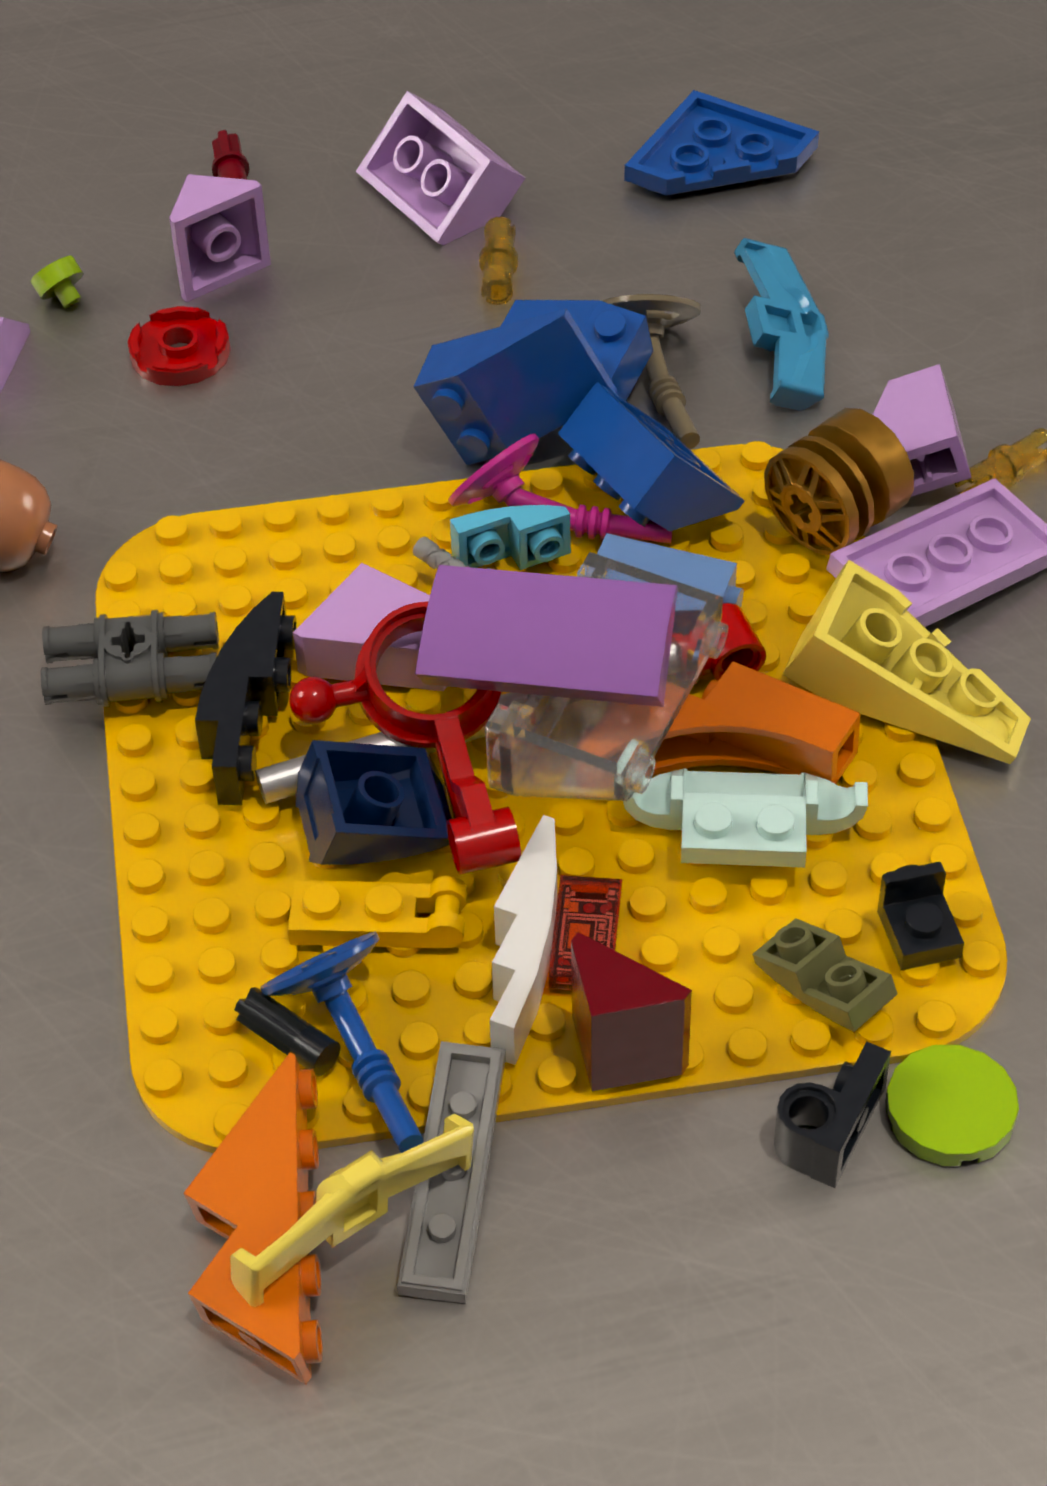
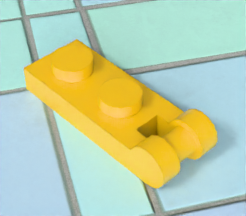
(344, 910)

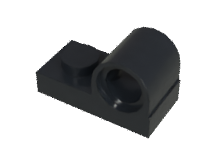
(836, 1113)

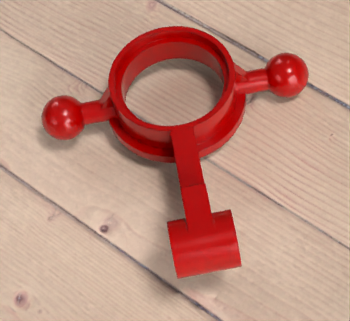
(477, 834)

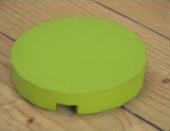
(951, 1105)

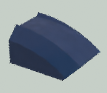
(370, 803)

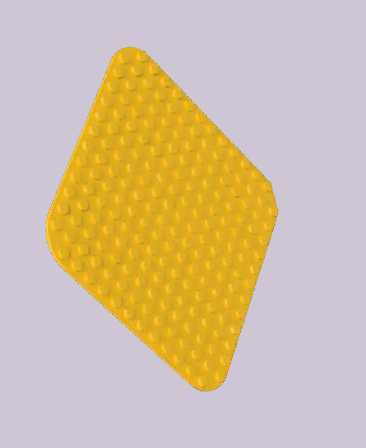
(214, 883)

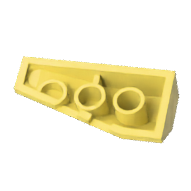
(887, 666)

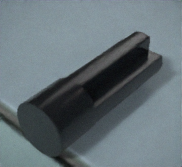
(287, 1031)

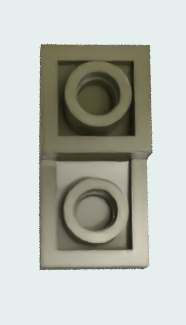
(820, 974)

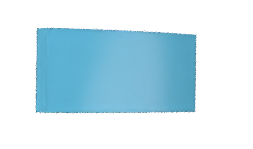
(525, 532)

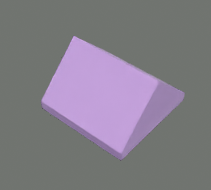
(218, 233)

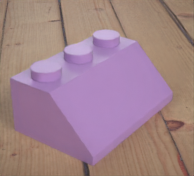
(438, 171)

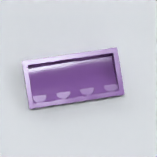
(548, 635)

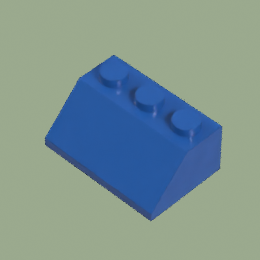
(644, 464)

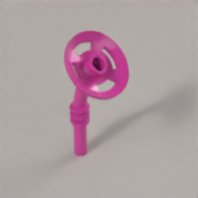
(502, 480)

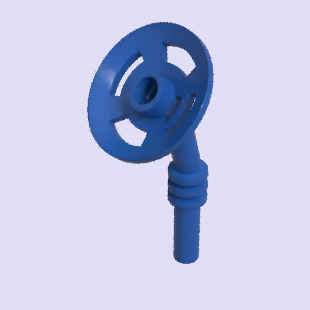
(371, 1067)

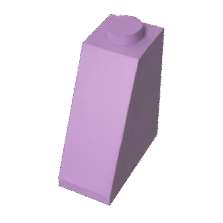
(926, 424)
(337, 630)

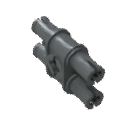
(128, 658)

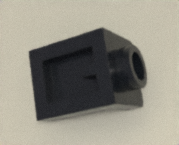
(918, 916)

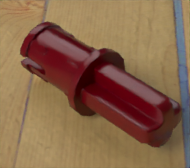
(228, 157)

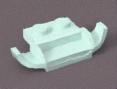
(747, 815)

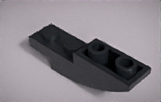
(241, 690)

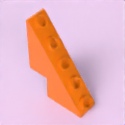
(251, 1197)

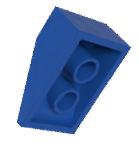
(614, 333)
(509, 383)

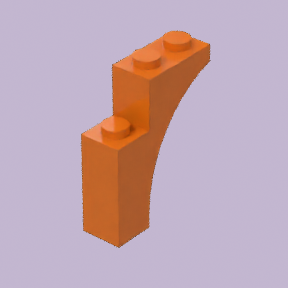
(761, 725)

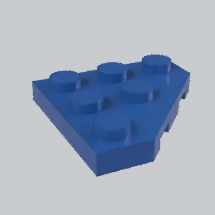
(716, 145)

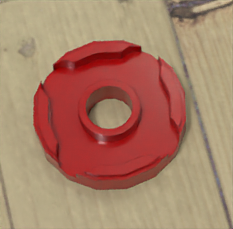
(179, 366)

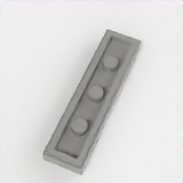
(449, 1205)

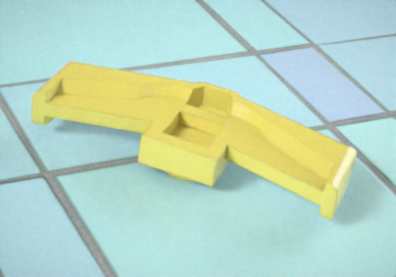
(350, 1202)

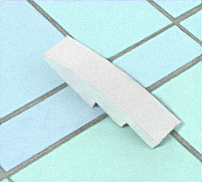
(525, 936)

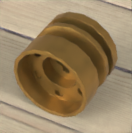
(839, 481)

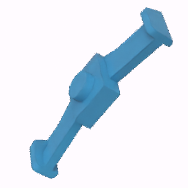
(786, 323)

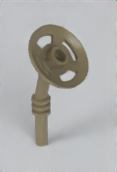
(664, 388)

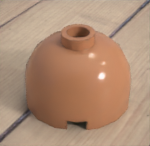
(23, 518)

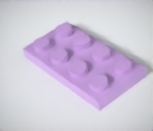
(954, 551)

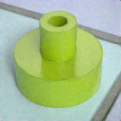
(59, 280)

